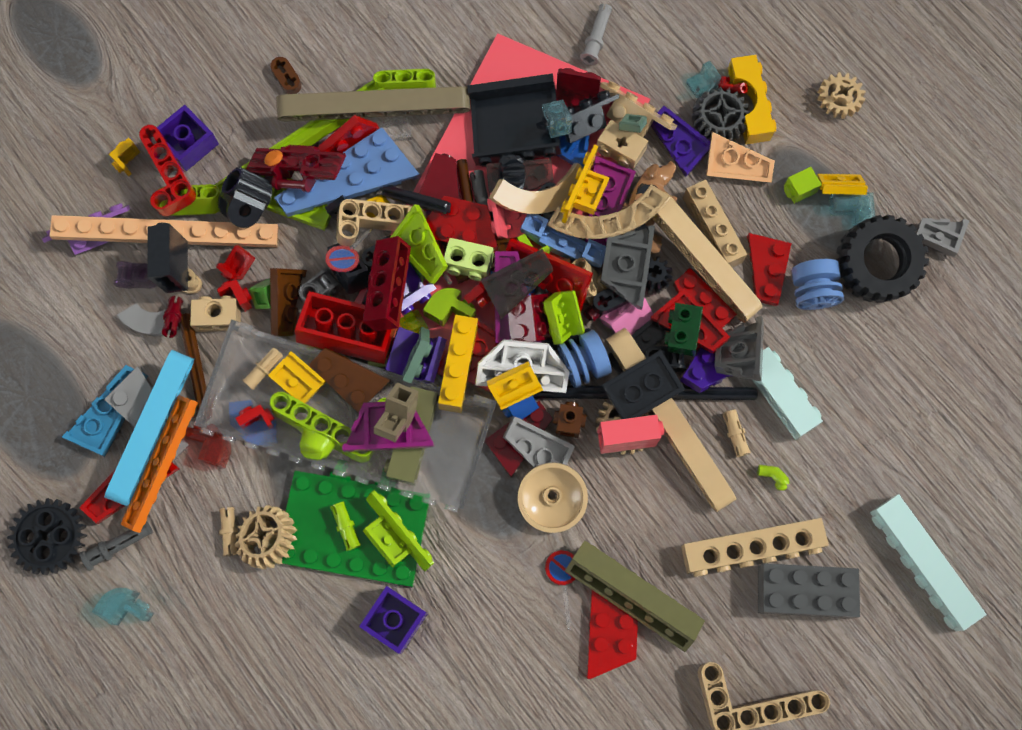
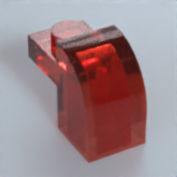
(214, 448)

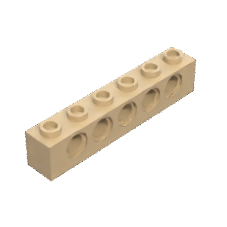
(811, 530)

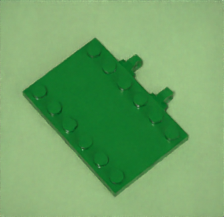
(321, 545)

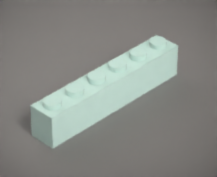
(927, 563)

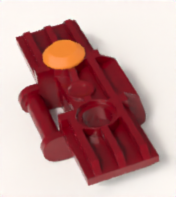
(284, 161)

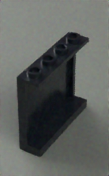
(507, 118)

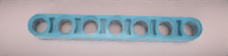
(149, 428)

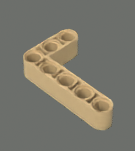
(756, 709)

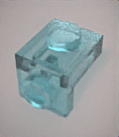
(558, 118)

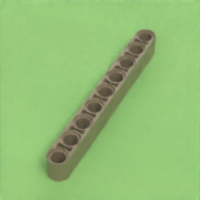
(372, 103)

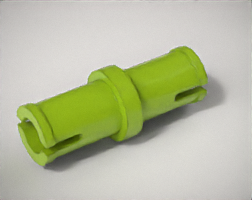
(345, 526)

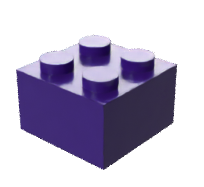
(187, 137)
(393, 620)

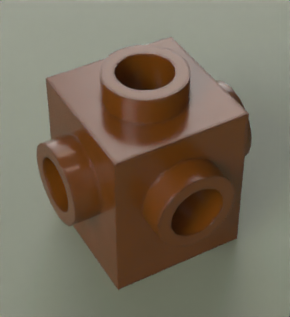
(567, 427)

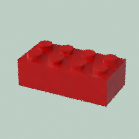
(340, 327)

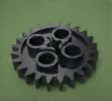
(34, 522)

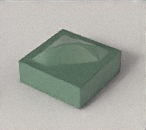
(633, 123)

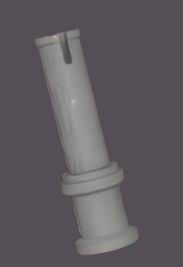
(594, 42)

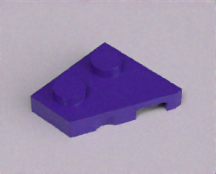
(702, 372)

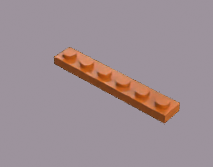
(159, 463)

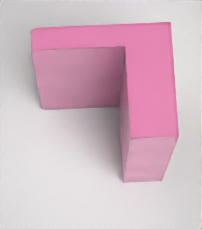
(627, 317)

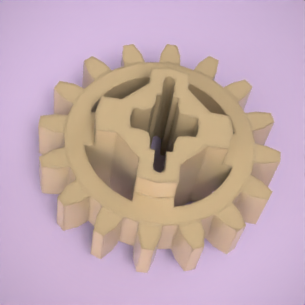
(841, 95)

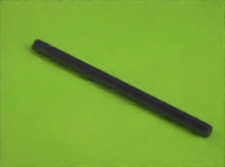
(711, 393)

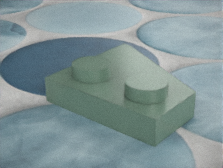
(420, 350)

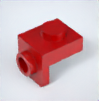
(236, 264)
(242, 295)
(251, 415)

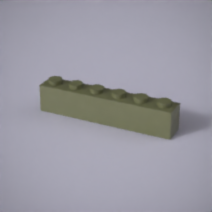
(635, 596)

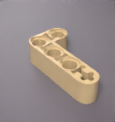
(360, 219)

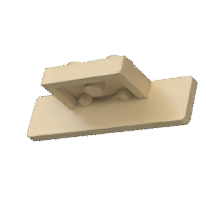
(628, 104)

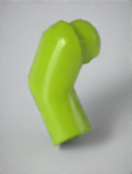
(780, 478)

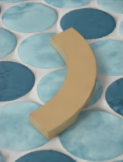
(534, 201)
(613, 224)

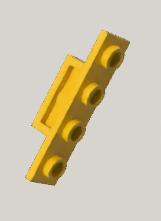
(587, 191)

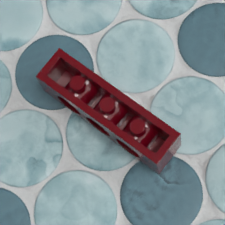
(387, 284)

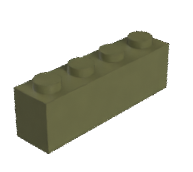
(406, 463)

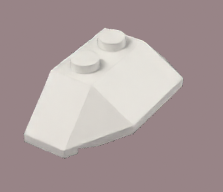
(510, 353)

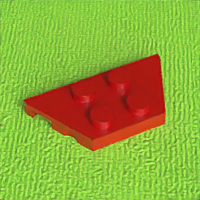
(465, 222)
(610, 637)

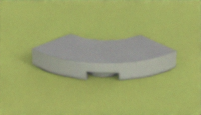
(143, 321)

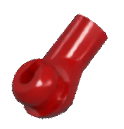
(725, 84)

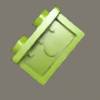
(563, 316)

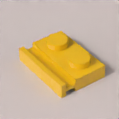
(842, 184)
(297, 378)
(514, 385)

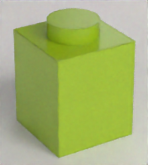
(802, 185)

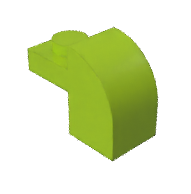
(445, 303)

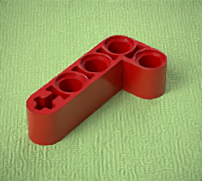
(165, 167)

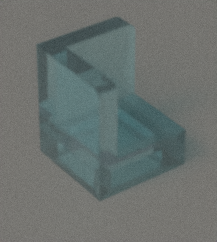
(705, 80)

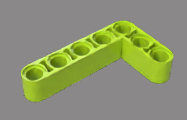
(314, 418)

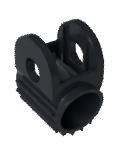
(244, 197)

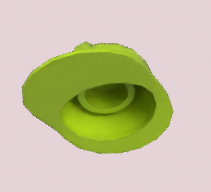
(315, 444)

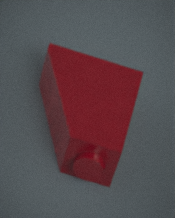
(441, 178)

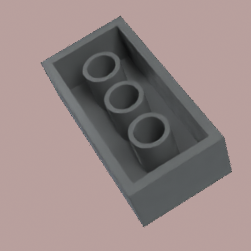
(808, 591)

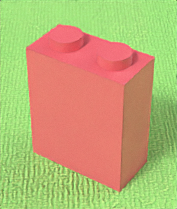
(629, 434)

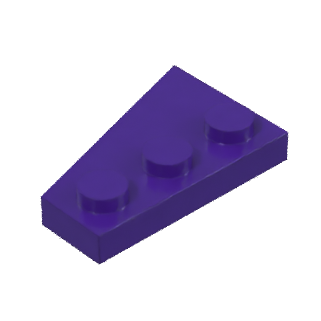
(683, 144)

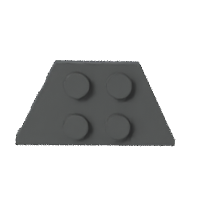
(628, 264)
(742, 352)

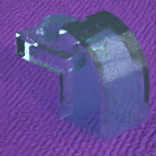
(120, 601)

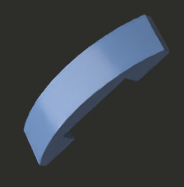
(564, 245)

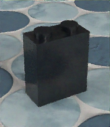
(167, 258)

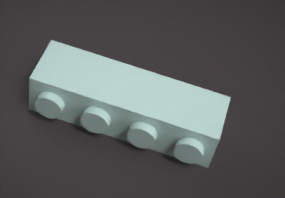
(786, 397)

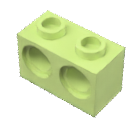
(470, 254)

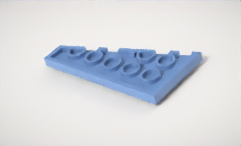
(366, 169)

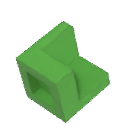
(261, 294)

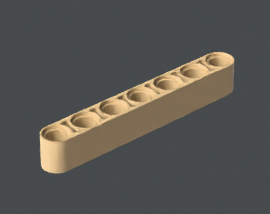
(707, 260)

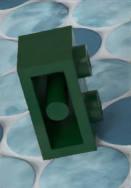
(684, 329)

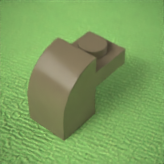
(398, 413)

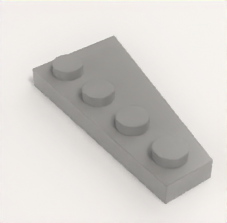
(130, 399)

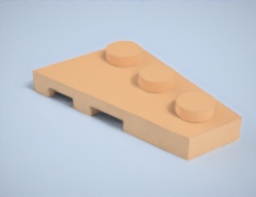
(737, 162)

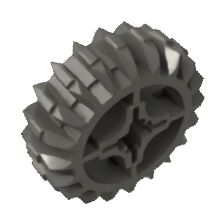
(730, 109)

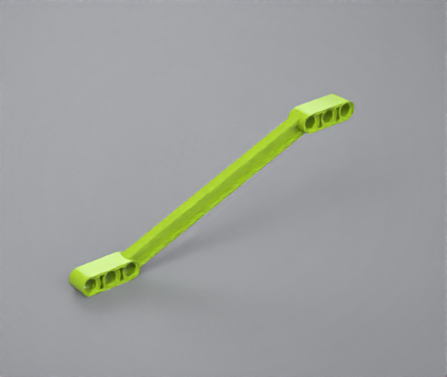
(208, 194)

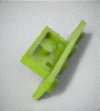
(392, 537)

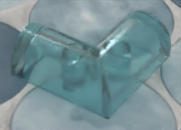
(859, 206)

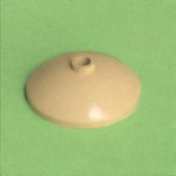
(556, 513)

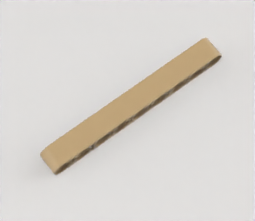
(677, 430)

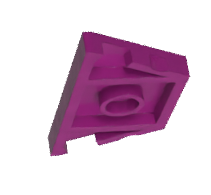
(363, 437)

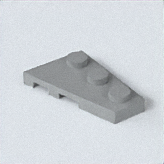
(536, 444)

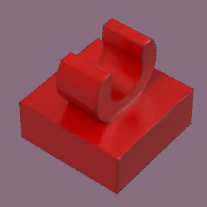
(478, 293)

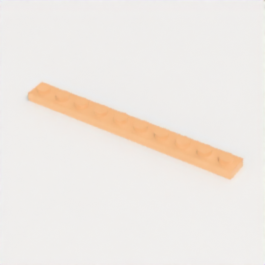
(137, 231)

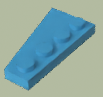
(101, 422)

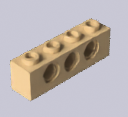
(714, 223)

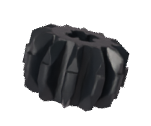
(512, 170)
(662, 275)

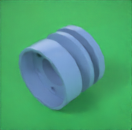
(817, 284)
(585, 358)

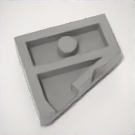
(942, 234)

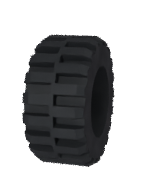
(909, 250)

